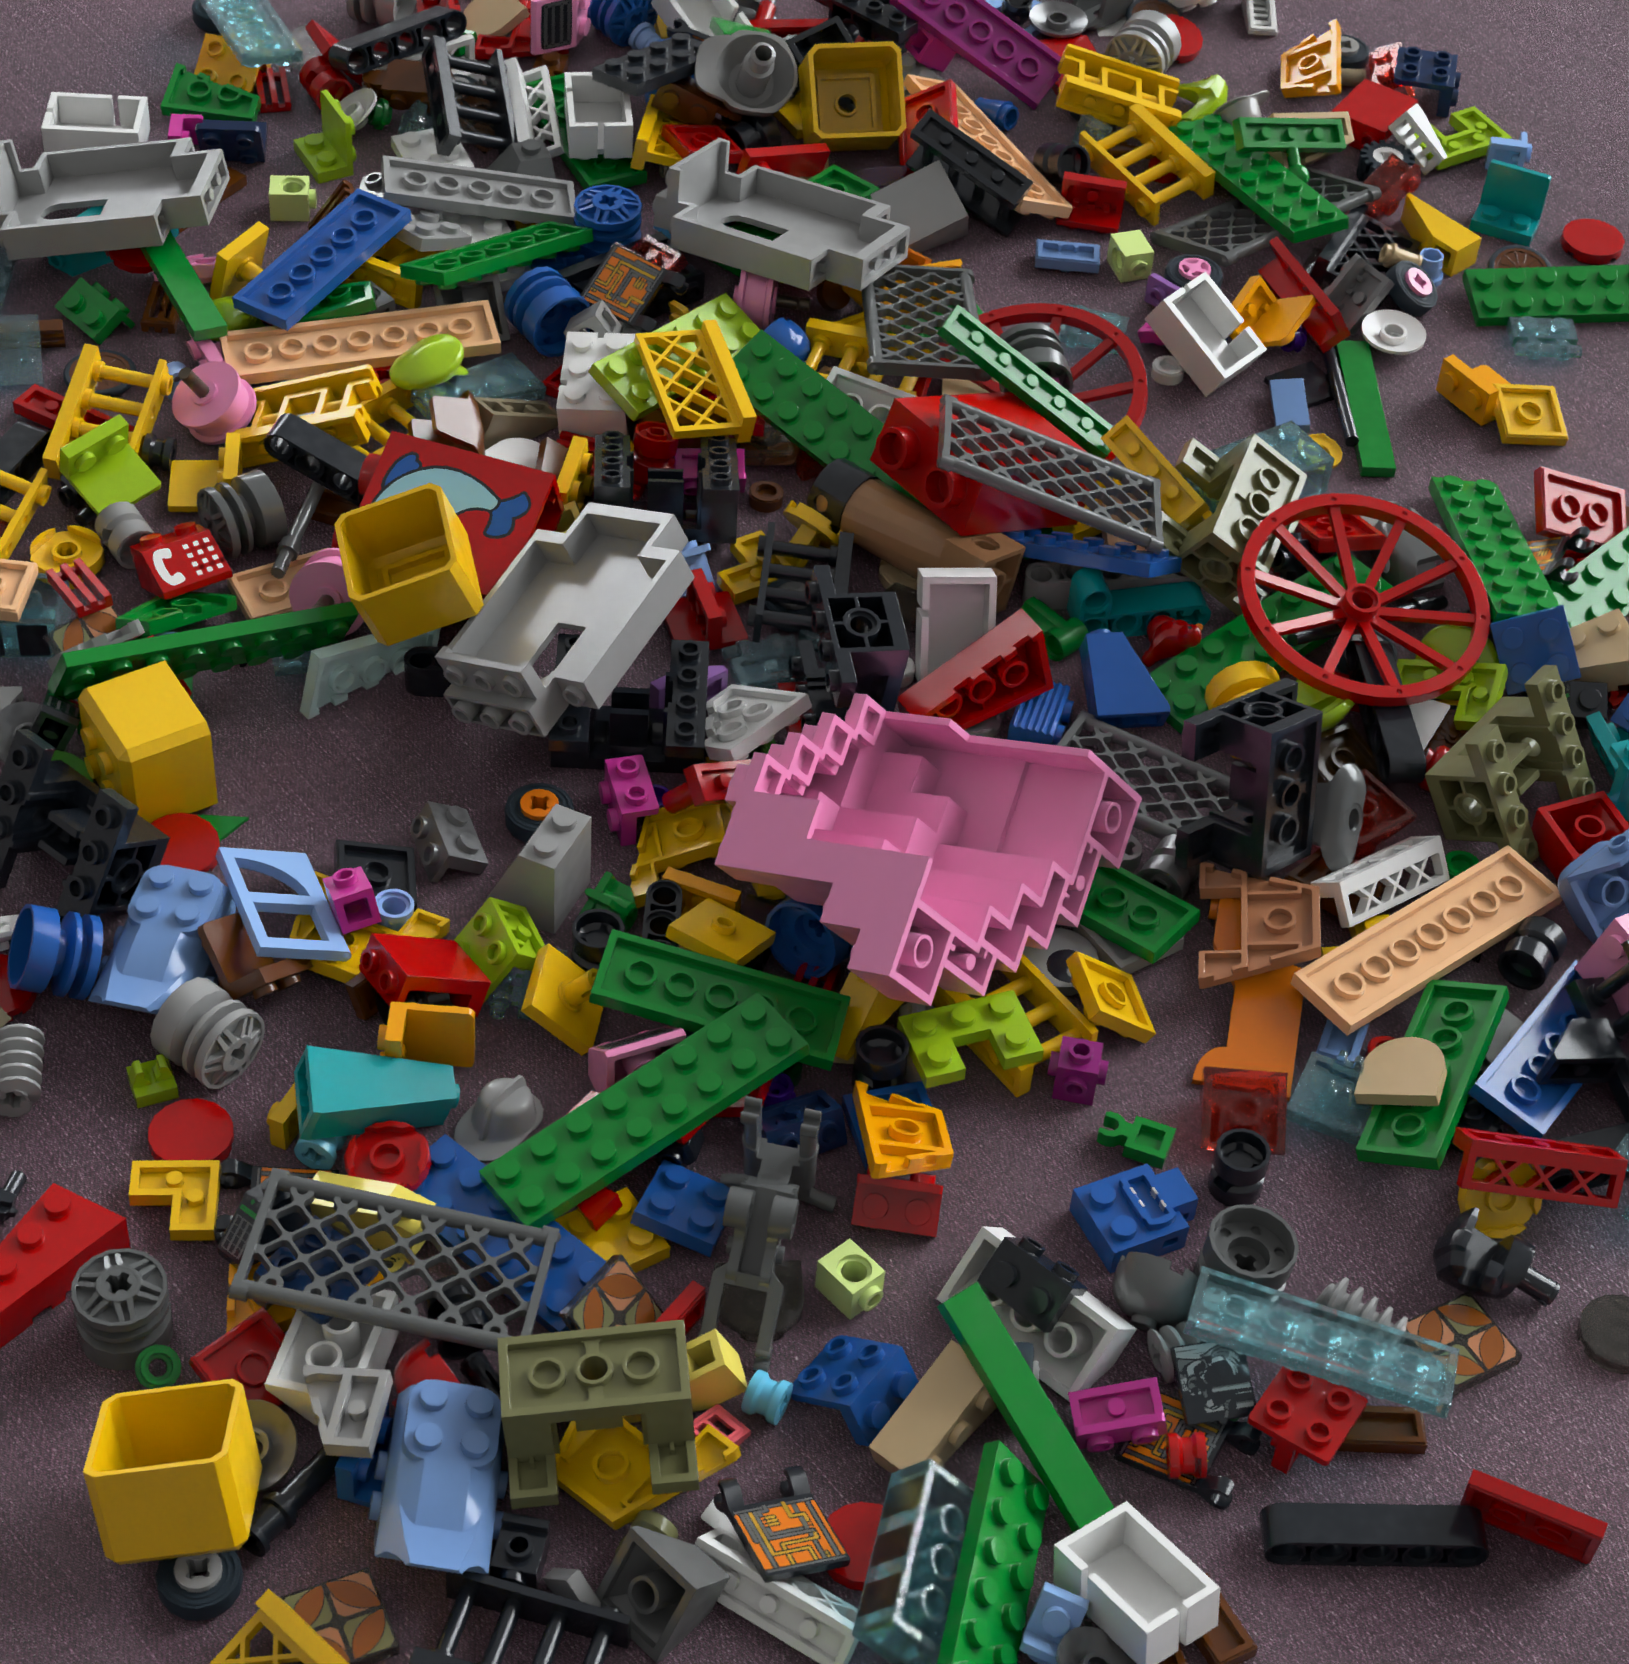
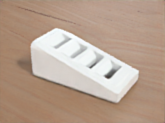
(1260, 11)
(1421, 126)

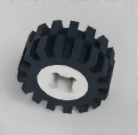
(1375, 154)

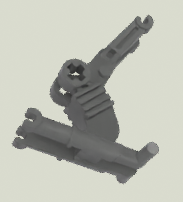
(762, 1212)

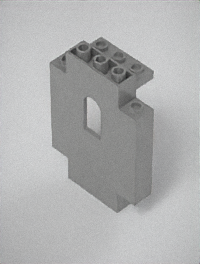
(141, 184)
(822, 228)
(605, 576)

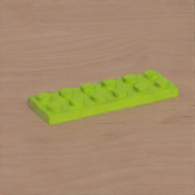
(624, 374)

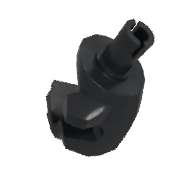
(1489, 1268)

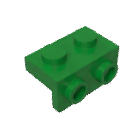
(92, 311)

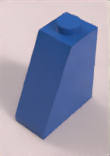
(1118, 683)

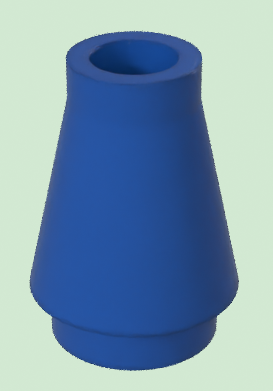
(1000, 112)

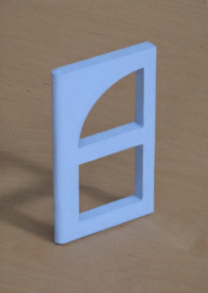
(296, 872)

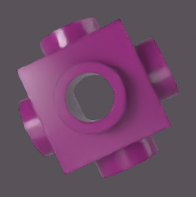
(1077, 1070)

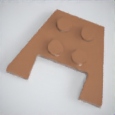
(1276, 925)

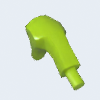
(1205, 94)

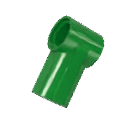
(1060, 635)

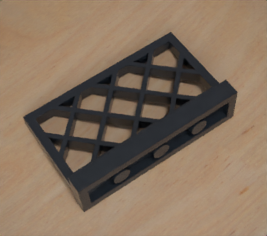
(1345, 245)

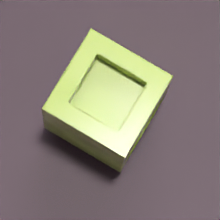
(291, 198)
(1130, 255)
(849, 1264)

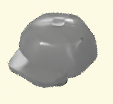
(747, 72)

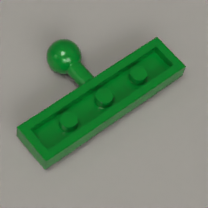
(1289, 136)

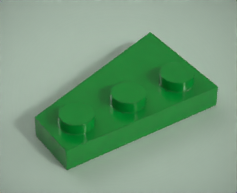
(201, 96)
(344, 301)
(164, 615)

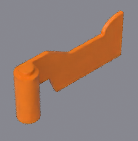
(1263, 1009)

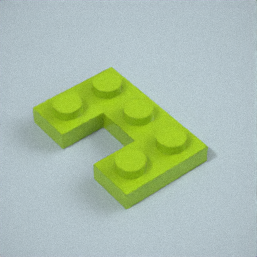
(1470, 141)
(1475, 693)
(940, 1030)

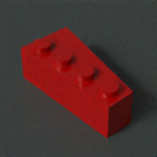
(985, 677)
(47, 1251)

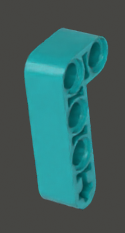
(1132, 608)

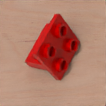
(1095, 202)
(705, 615)
(898, 1203)
(1305, 1417)

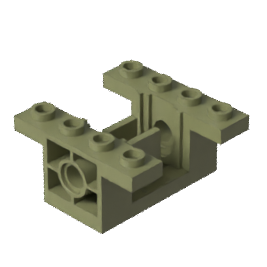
(1250, 486)
(1501, 757)
(596, 1381)

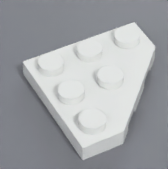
(749, 717)

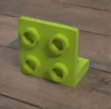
(329, 153)
(107, 467)
(499, 939)

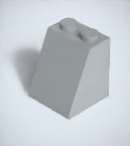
(926, 205)
(550, 869)

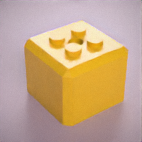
(868, 76)
(408, 564)
(148, 742)
(173, 1471)

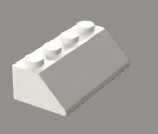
(1081, 1343)

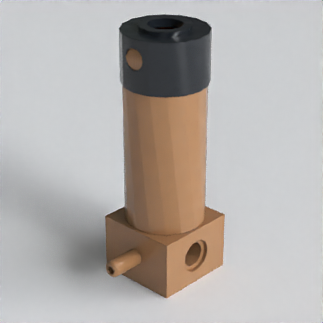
(906, 530)

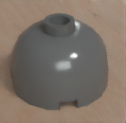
(1152, 1291)

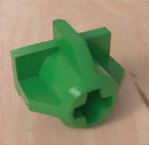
(613, 897)

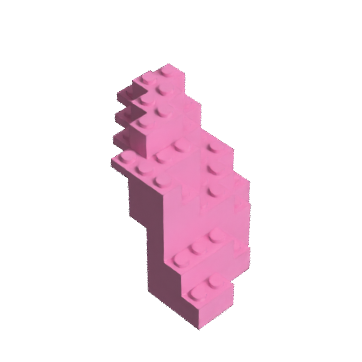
(927, 841)

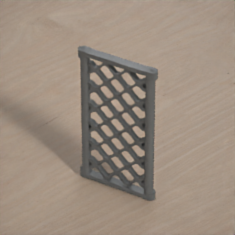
(1251, 227)
(888, 362)
(1034, 490)
(1169, 765)
(389, 1212)

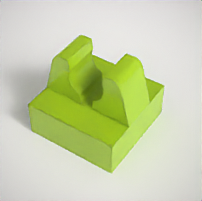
(152, 1081)

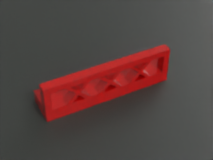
(1289, 279)
(1536, 1152)

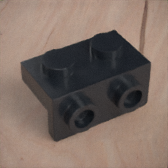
(1031, 1281)

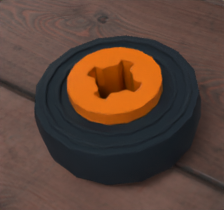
(530, 806)

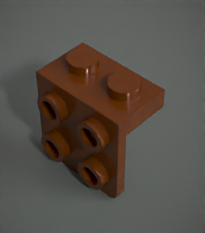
(238, 966)

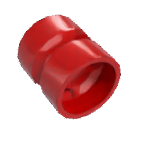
(320, 75)
(653, 449)

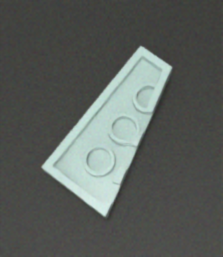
(353, 664)

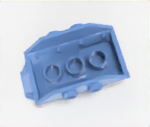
(1597, 885)
(160, 938)
(441, 1478)

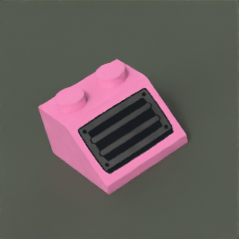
(558, 24)
(619, 1058)

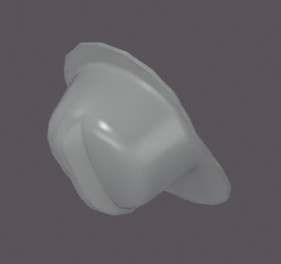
(1242, 106)
(499, 1119)

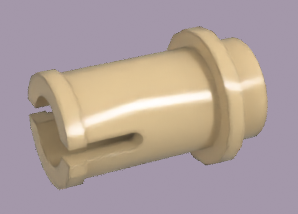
(1392, 255)

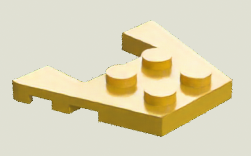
(676, 841)
(420, 924)
(612, 1470)

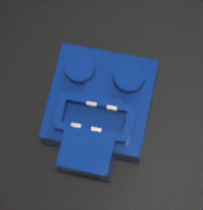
(1135, 1213)

